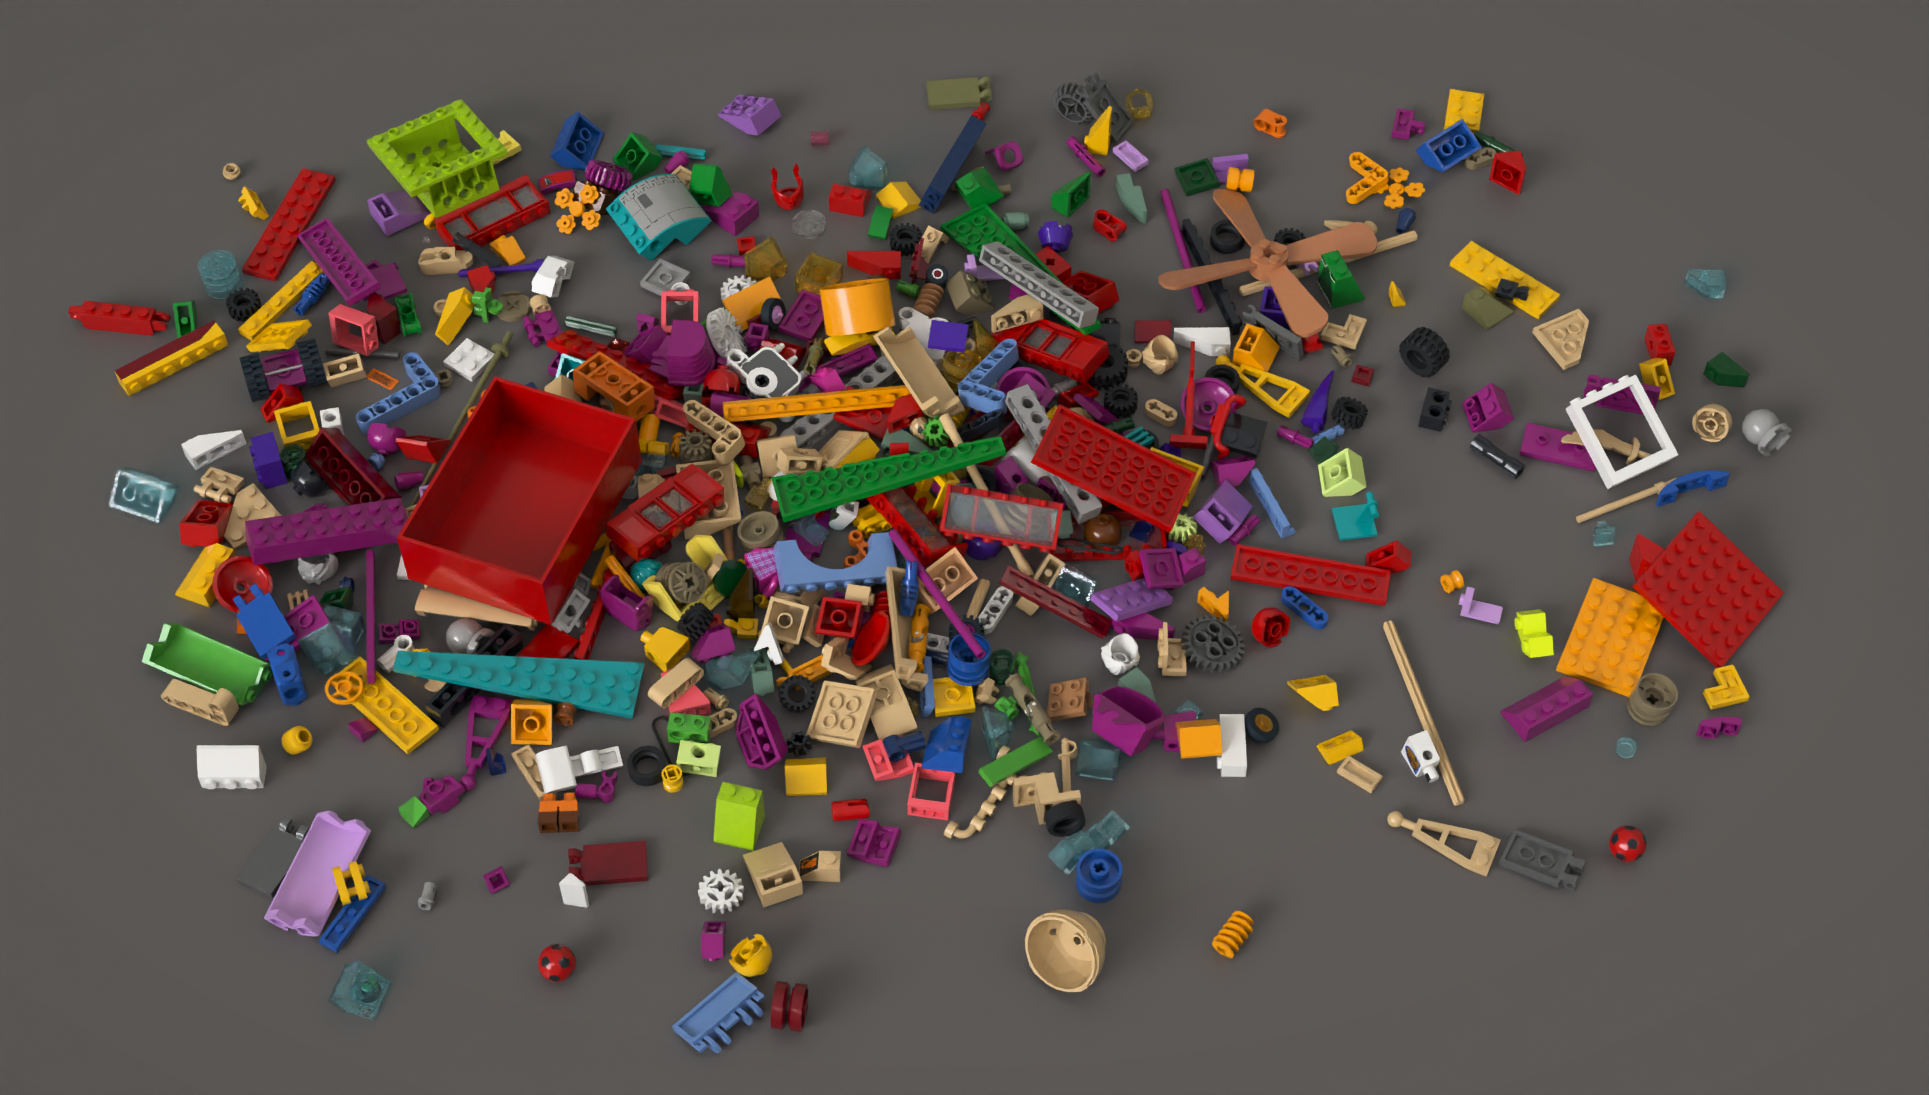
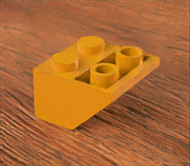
(1255, 348)

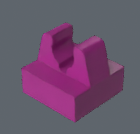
(643, 320)

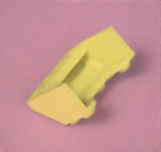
(701, 551)

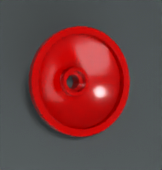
(239, 572)
(871, 639)

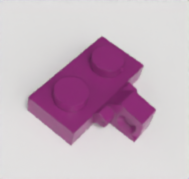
(1405, 124)

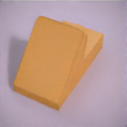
(508, 250)
(1214, 605)

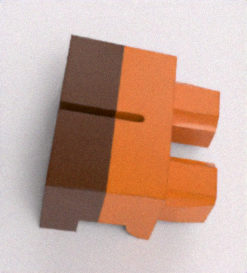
(564, 811)

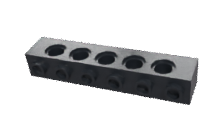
(455, 697)

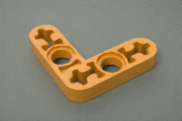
(1357, 192)

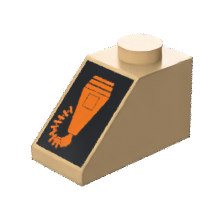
(821, 866)

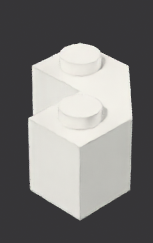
(550, 276)

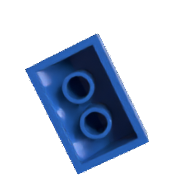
(576, 142)
(1449, 147)
(948, 745)

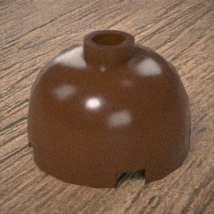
(1103, 529)

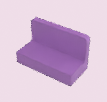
(1221, 165)

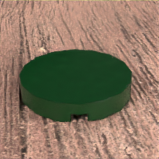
(728, 577)

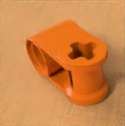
(1270, 123)

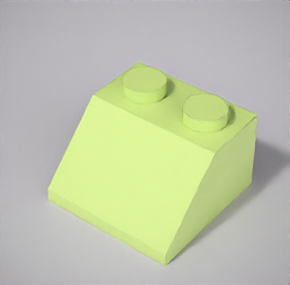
(1342, 474)

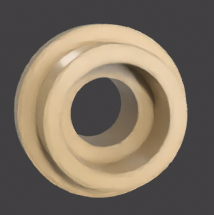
(231, 171)

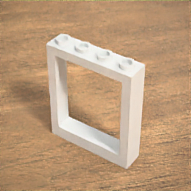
(1593, 445)

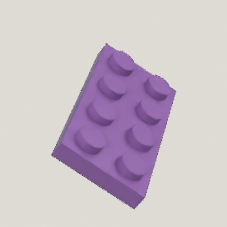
(1130, 599)

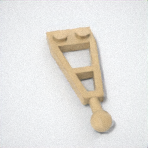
(1482, 854)

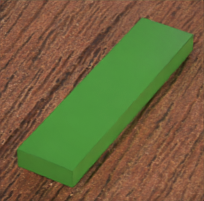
(1015, 761)

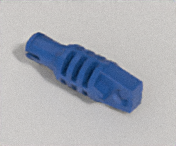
(312, 293)
(909, 589)

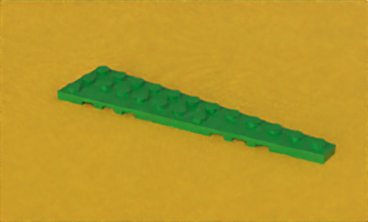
(854, 481)

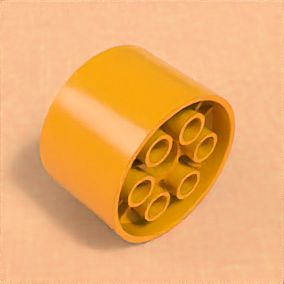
(857, 306)

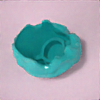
(643, 569)

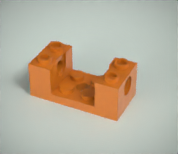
(630, 393)

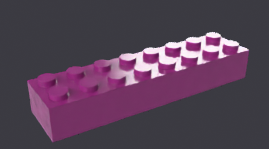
(325, 531)

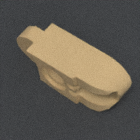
(444, 260)

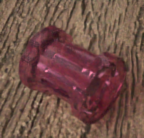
(819, 138)

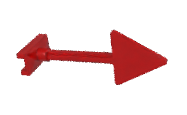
(1188, 439)

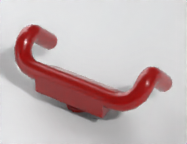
(1219, 420)

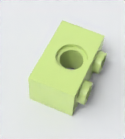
(706, 765)

